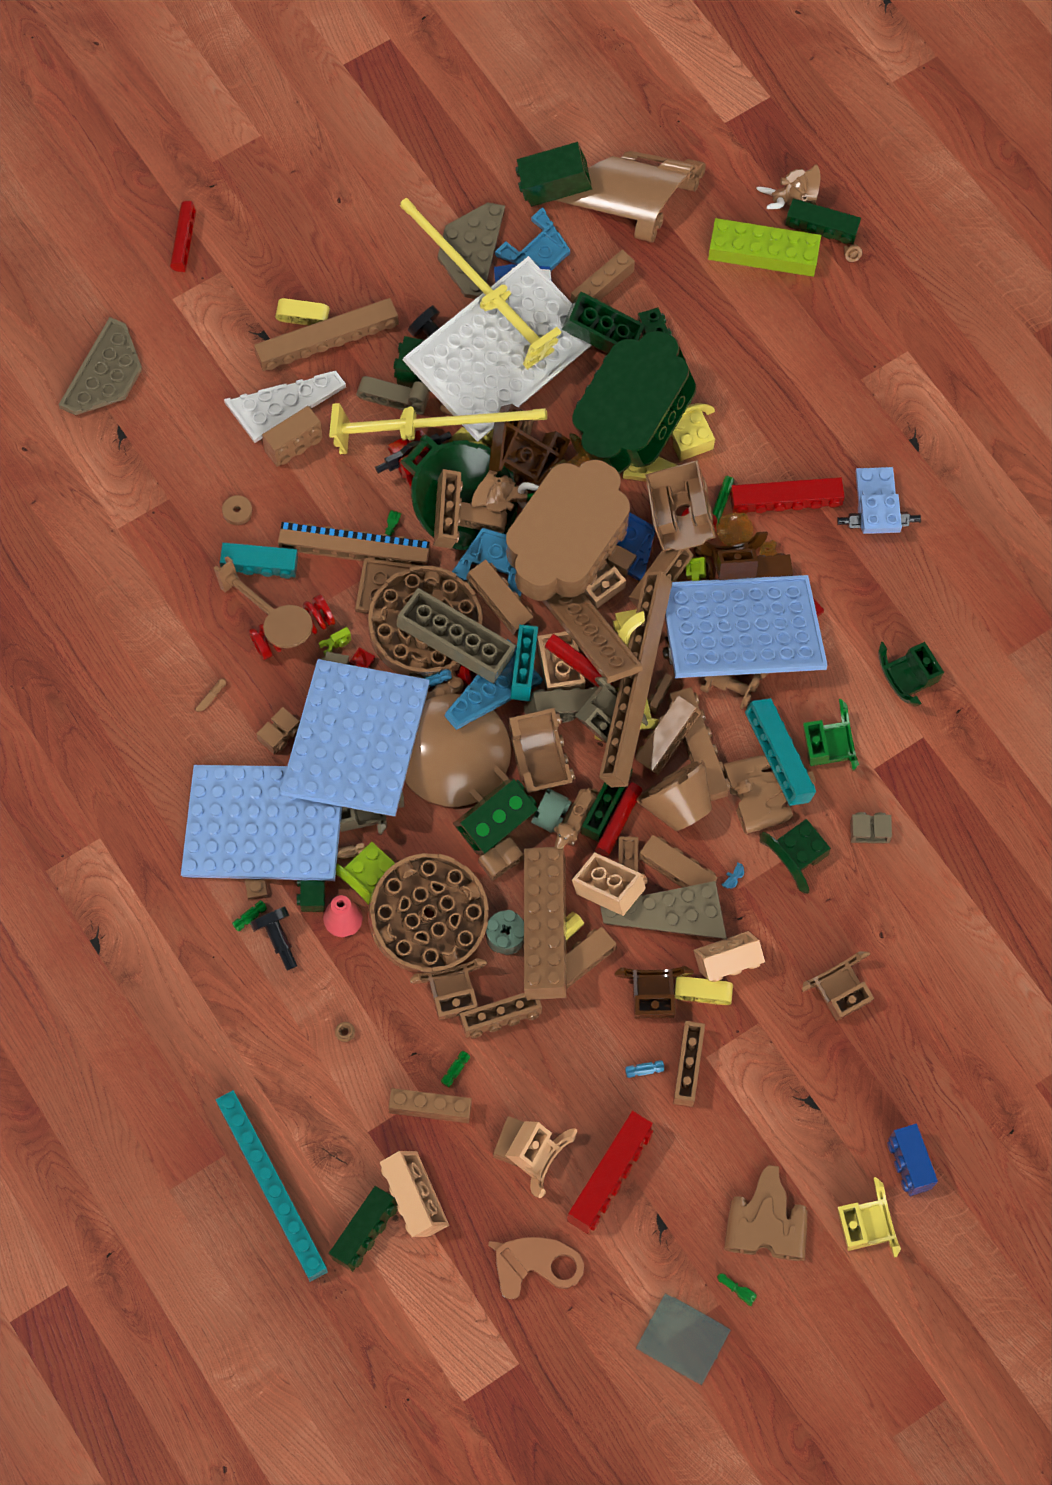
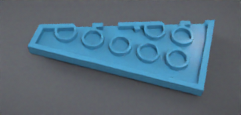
(485, 696)

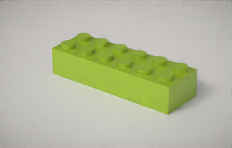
(764, 247)

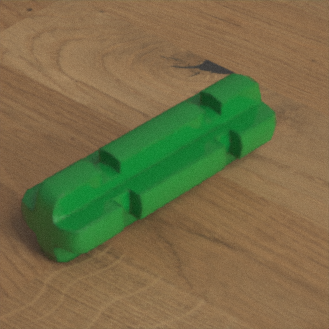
(249, 915)
(455, 1069)

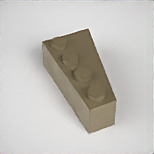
(564, 702)

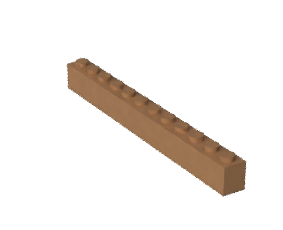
(634, 688)

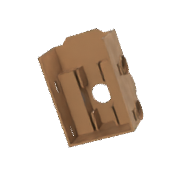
(676, 488)

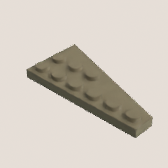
(680, 910)

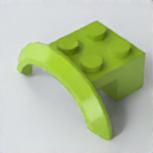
(365, 870)

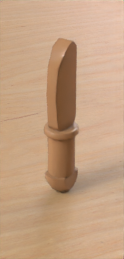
(211, 695)

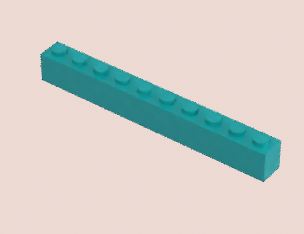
(271, 1186)

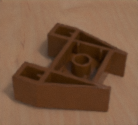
(522, 452)

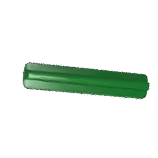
(722, 497)

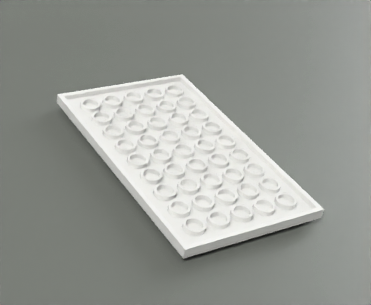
(480, 355)

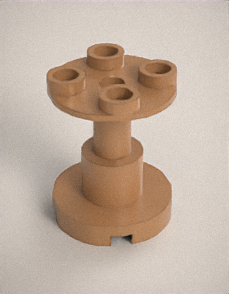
(727, 681)

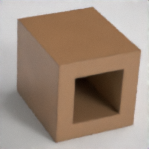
(622, 560)

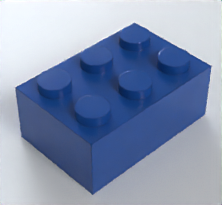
(912, 1160)

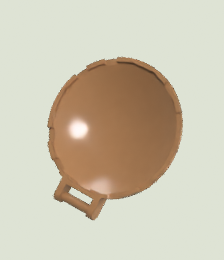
(458, 764)

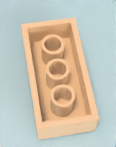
(414, 1194)

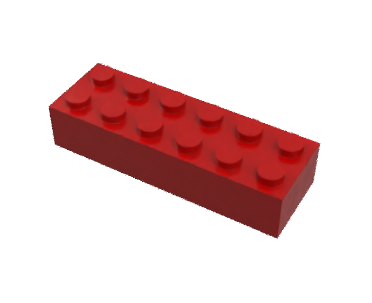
(609, 1173)

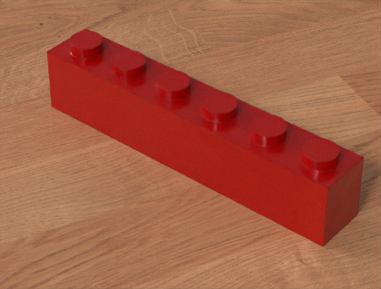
(787, 495)

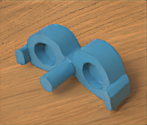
(732, 881)

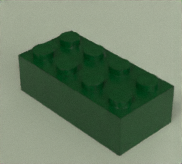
(600, 323)

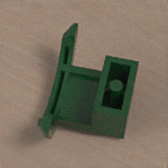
(911, 672)
(798, 850)

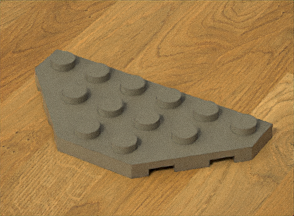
(475, 240)
(105, 373)

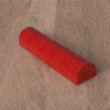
(183, 237)
(573, 658)
(618, 820)

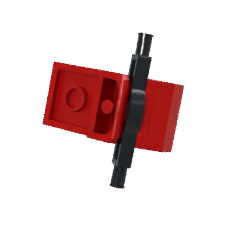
(402, 448)

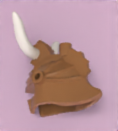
(798, 185)
(500, 492)

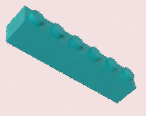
(780, 752)

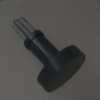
(425, 322)
(276, 934)

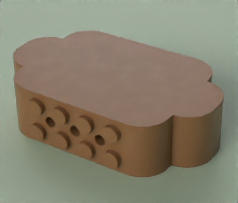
(568, 530)

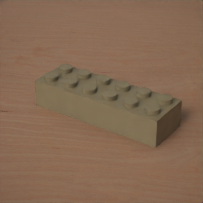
(455, 635)

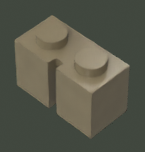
(870, 828)

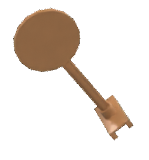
(283, 626)

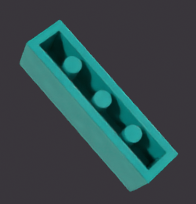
(261, 560)
(524, 662)

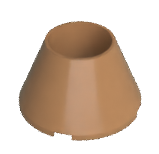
(680, 797)

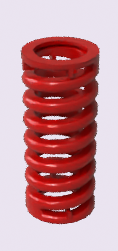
(318, 602)

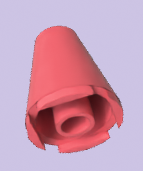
(342, 917)

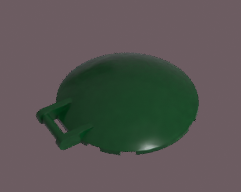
(459, 456)

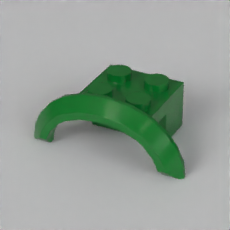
(831, 741)

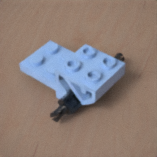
(877, 503)

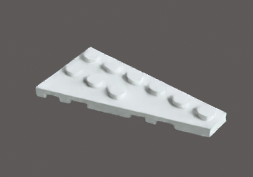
(275, 404)

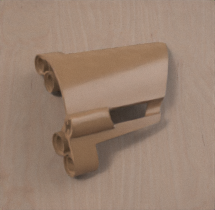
(637, 188)

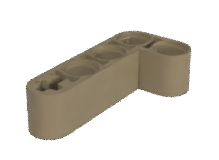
(394, 394)

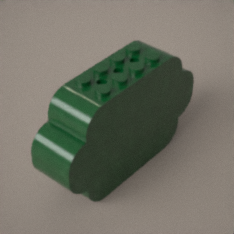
(634, 401)

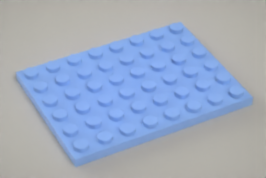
(743, 627)
(355, 737)
(251, 831)

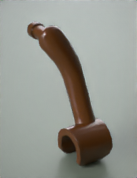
(709, 574)

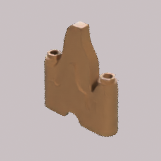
(765, 803)
(765, 1221)

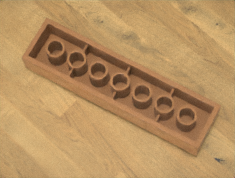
(545, 923)

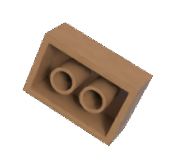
(292, 436)

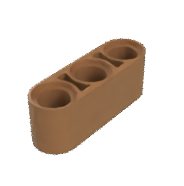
(480, 518)

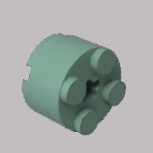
(550, 810)
(508, 922)

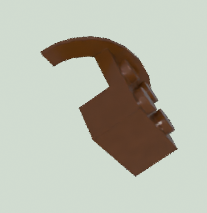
(736, 560)
(653, 990)

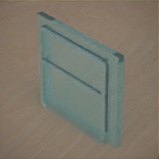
(683, 1339)

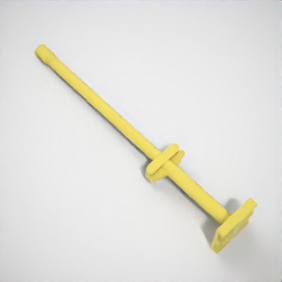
(495, 298)
(341, 427)

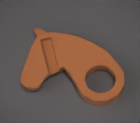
(521, 1255)

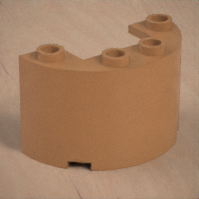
(540, 750)

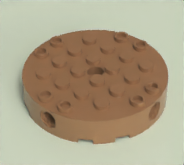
(400, 649)
(399, 918)

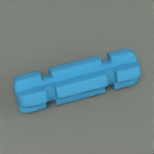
(438, 678)
(644, 1069)

